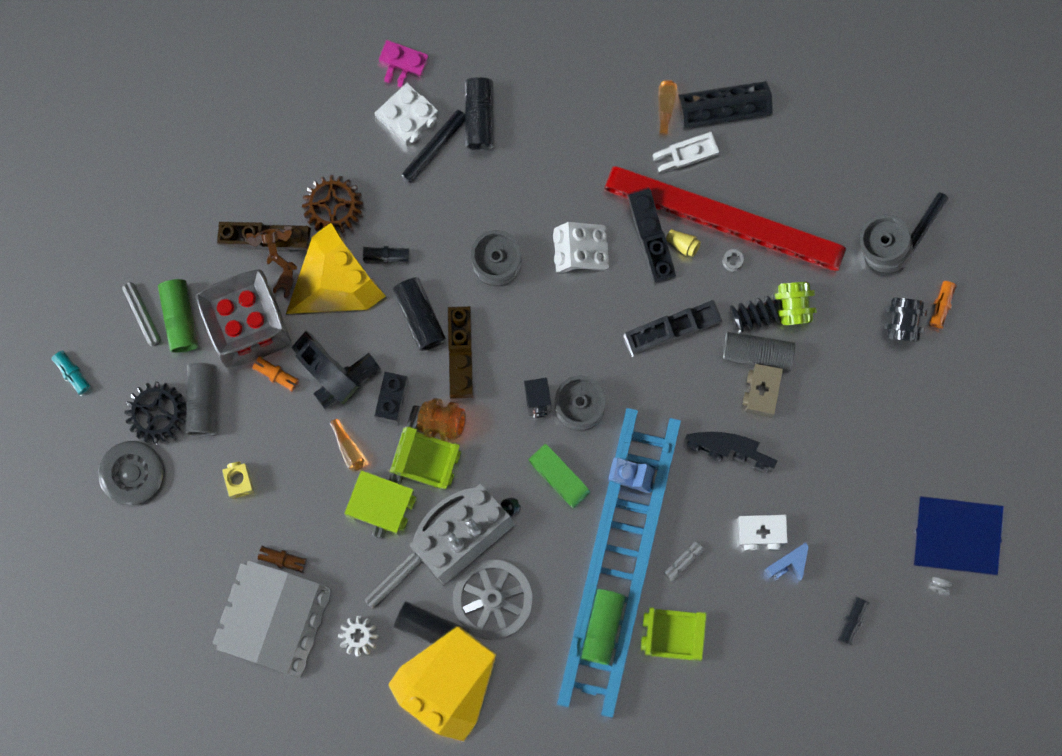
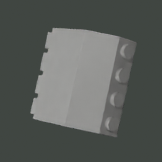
(272, 618)

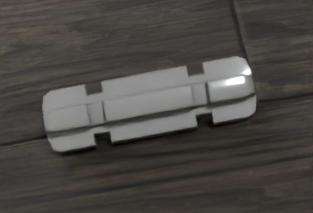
(684, 561)

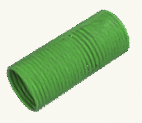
(178, 315)
(606, 619)

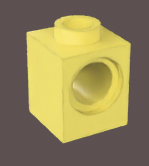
(242, 489)

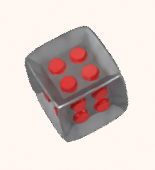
(243, 318)

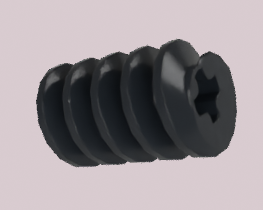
(755, 313)

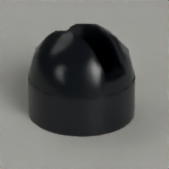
(514, 503)

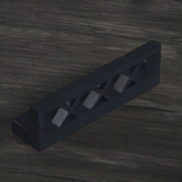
(726, 105)

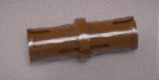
(282, 559)

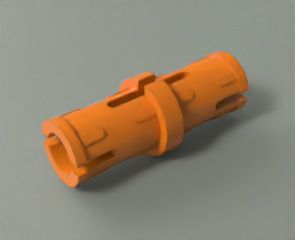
(942, 304)
(275, 373)

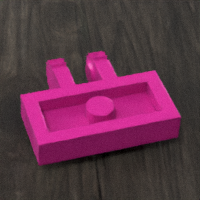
(403, 59)

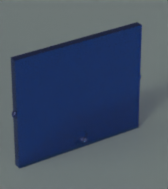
(958, 535)

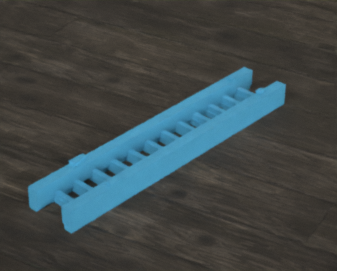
(637, 578)

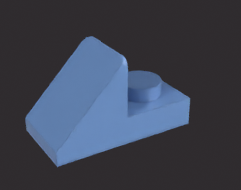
(632, 474)
(795, 560)

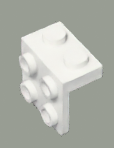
(580, 247)

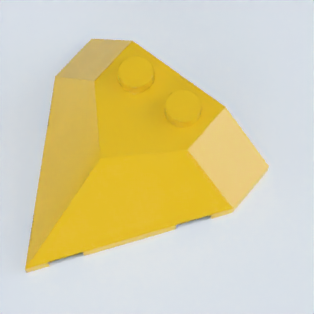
(332, 278)

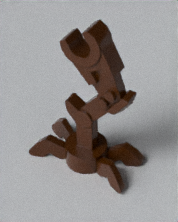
(270, 236)

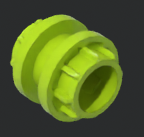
(795, 303)

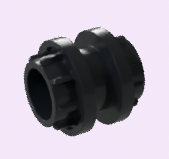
(905, 319)

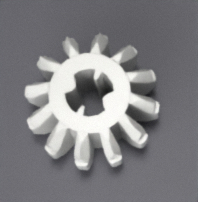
(352, 630)

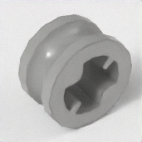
(738, 254)
(940, 586)

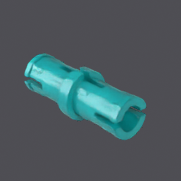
(71, 372)

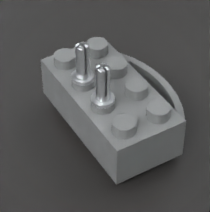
(459, 532)

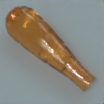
(666, 100)
(349, 451)

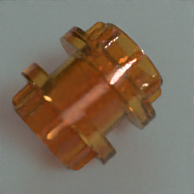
(446, 421)

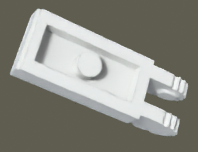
(688, 152)

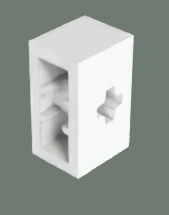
(773, 524)

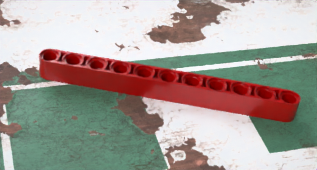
(729, 219)

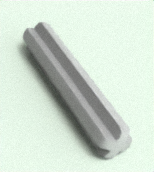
(141, 314)
(393, 580)

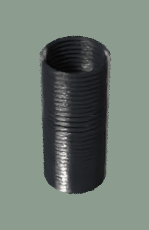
(479, 114)
(418, 309)
(423, 623)

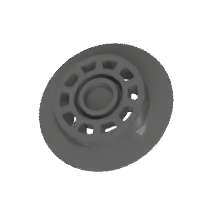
(131, 472)

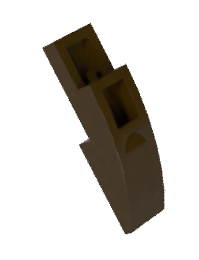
(234, 235)
(460, 352)

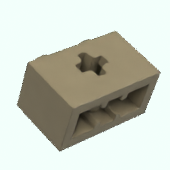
(770, 379)

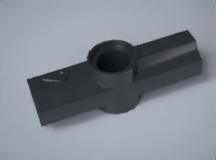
(359, 372)

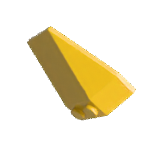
(446, 684)

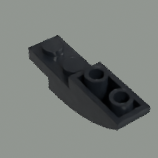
(651, 234)
(324, 368)
(721, 444)

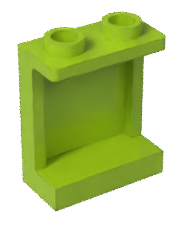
(425, 459)
(380, 502)
(674, 634)

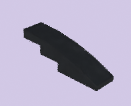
(673, 327)

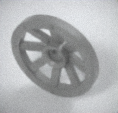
(500, 602)

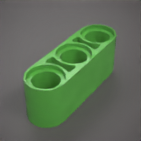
(559, 475)

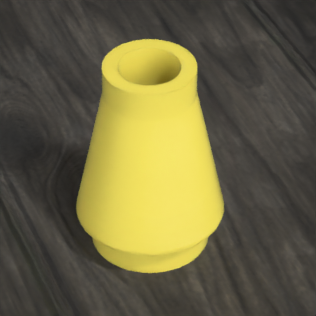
(685, 243)

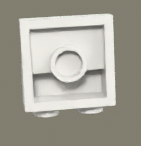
(407, 114)

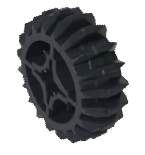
(159, 403)

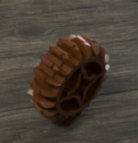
(341, 204)

